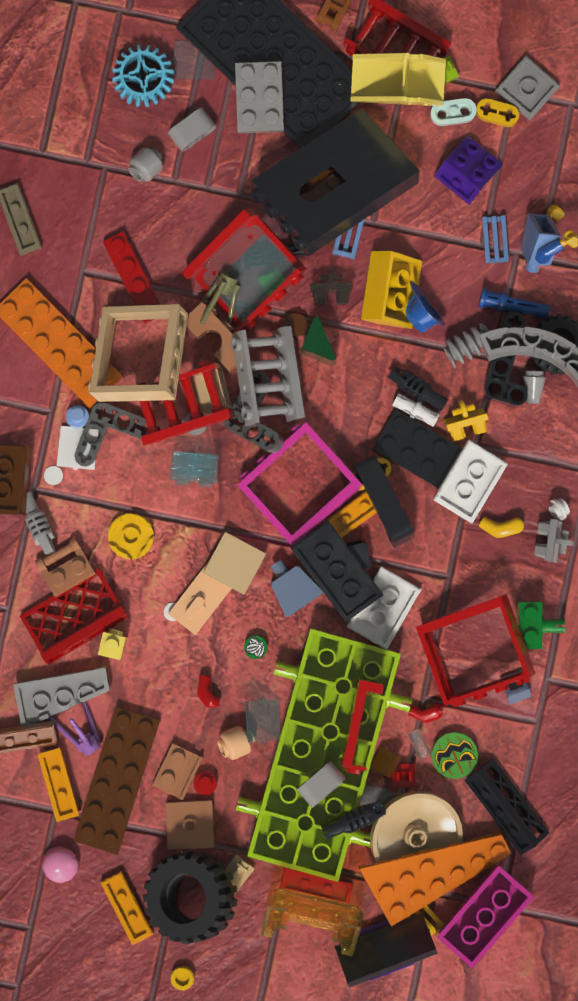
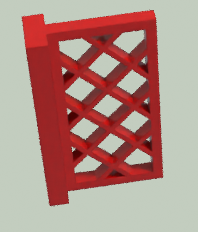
(83, 634)

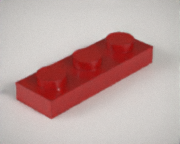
(316, 885)

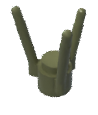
(224, 284)

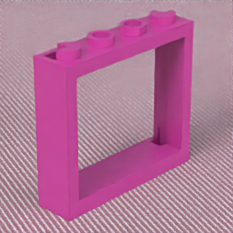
(265, 461)

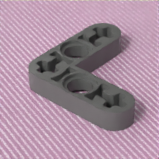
(102, 426)
(264, 431)

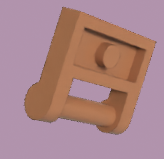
(67, 574)

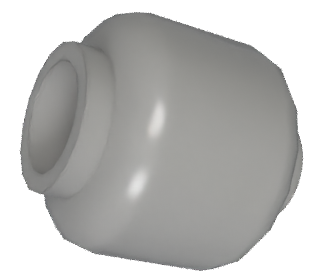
(145, 164)

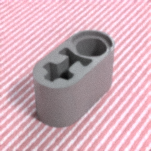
(192, 129)
(321, 784)

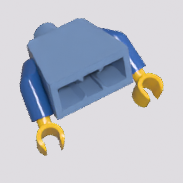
(542, 238)

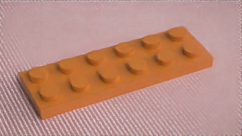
(53, 339)

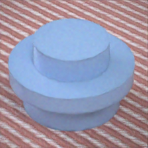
(77, 416)

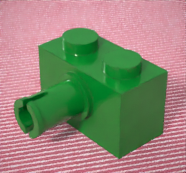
(533, 625)

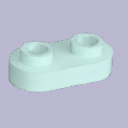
(452, 111)

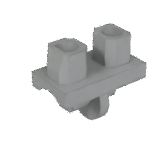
(553, 530)

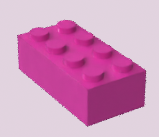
(484, 915)

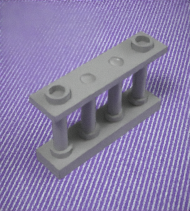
(288, 372)

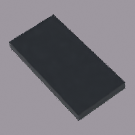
(336, 571)
(387, 950)

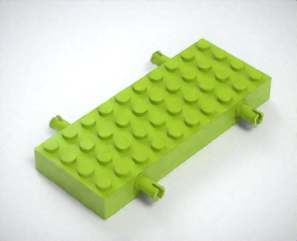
(313, 734)

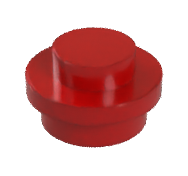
(205, 783)

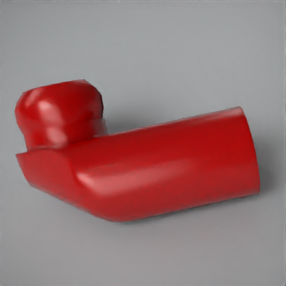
(205, 695)
(427, 715)

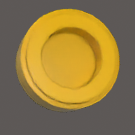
(182, 978)

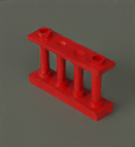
(398, 21)
(197, 420)

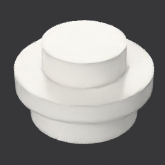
(559, 508)

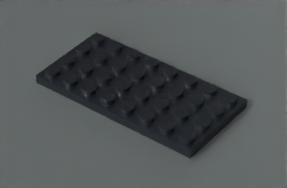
(250, 31)

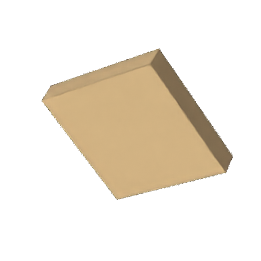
(234, 563)

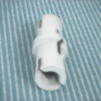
(415, 409)

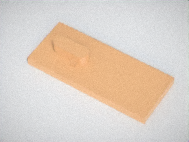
(199, 602)

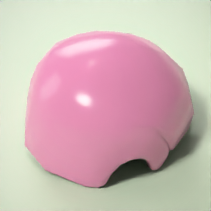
(60, 864)

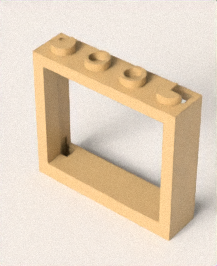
(171, 357)

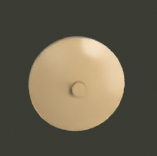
(414, 824)

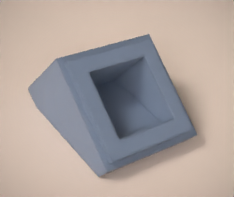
(517, 693)

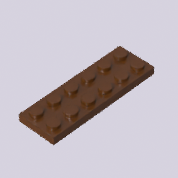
(116, 780)

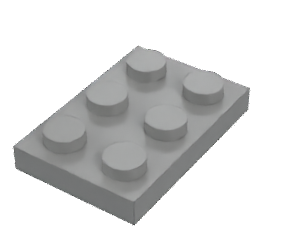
(259, 97)

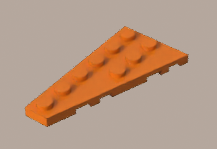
(423, 876)

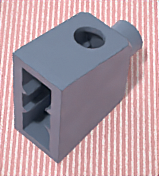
(293, 588)

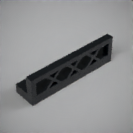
(504, 809)

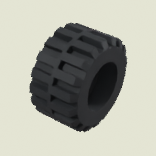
(557, 324)

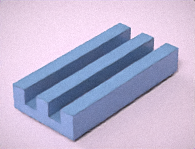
(494, 220)
(344, 253)

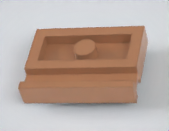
(177, 771)

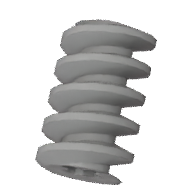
(465, 345)

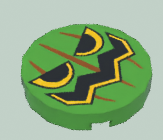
(454, 755)

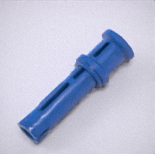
(502, 302)

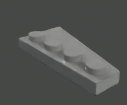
(50, 695)

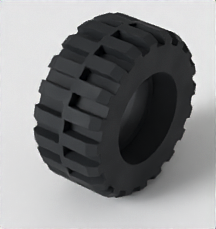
(163, 904)

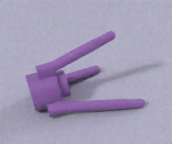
(88, 742)

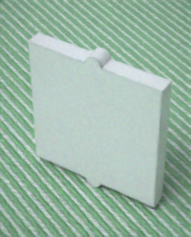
(68, 444)

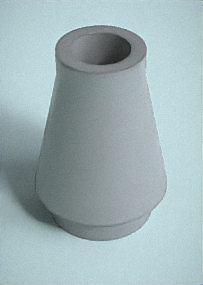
(534, 383)

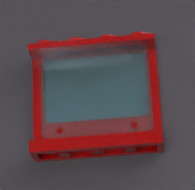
(257, 259)

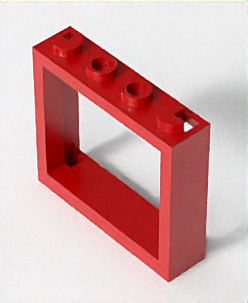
(437, 665)

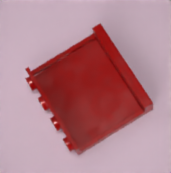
(354, 725)

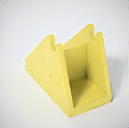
(398, 79)

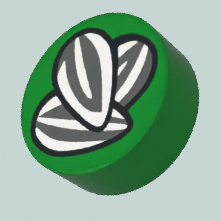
(255, 647)

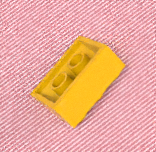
(389, 288)

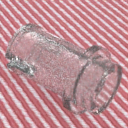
(419, 744)

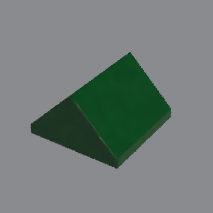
(317, 344)

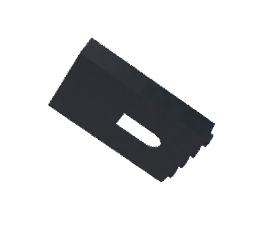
(366, 160)

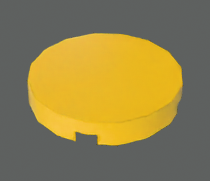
(130, 536)

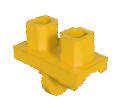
(464, 418)

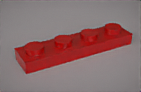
(130, 271)

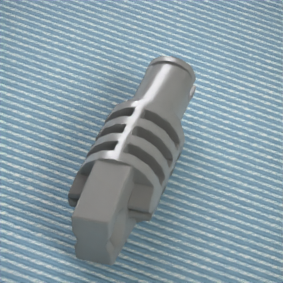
(39, 525)

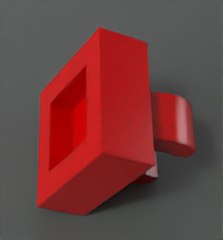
(404, 776)

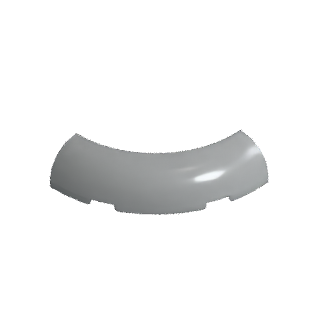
(532, 343)

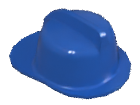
(420, 311)

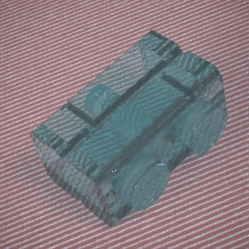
(194, 468)

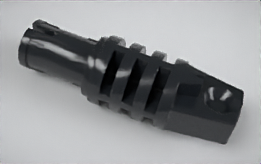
(417, 387)
(355, 819)

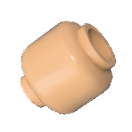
(234, 743)

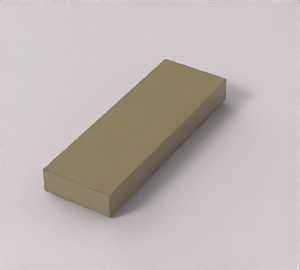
(19, 219)

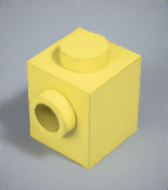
(113, 644)

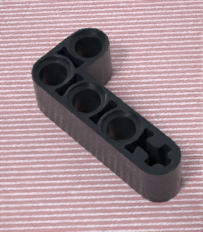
(501, 379)
(384, 501)

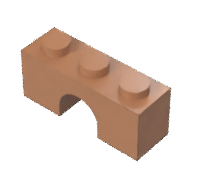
(225, 354)

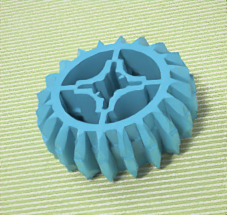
(140, 56)

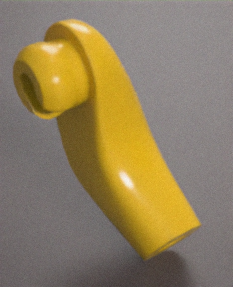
(502, 529)

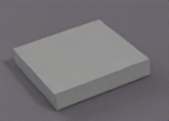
(527, 88)

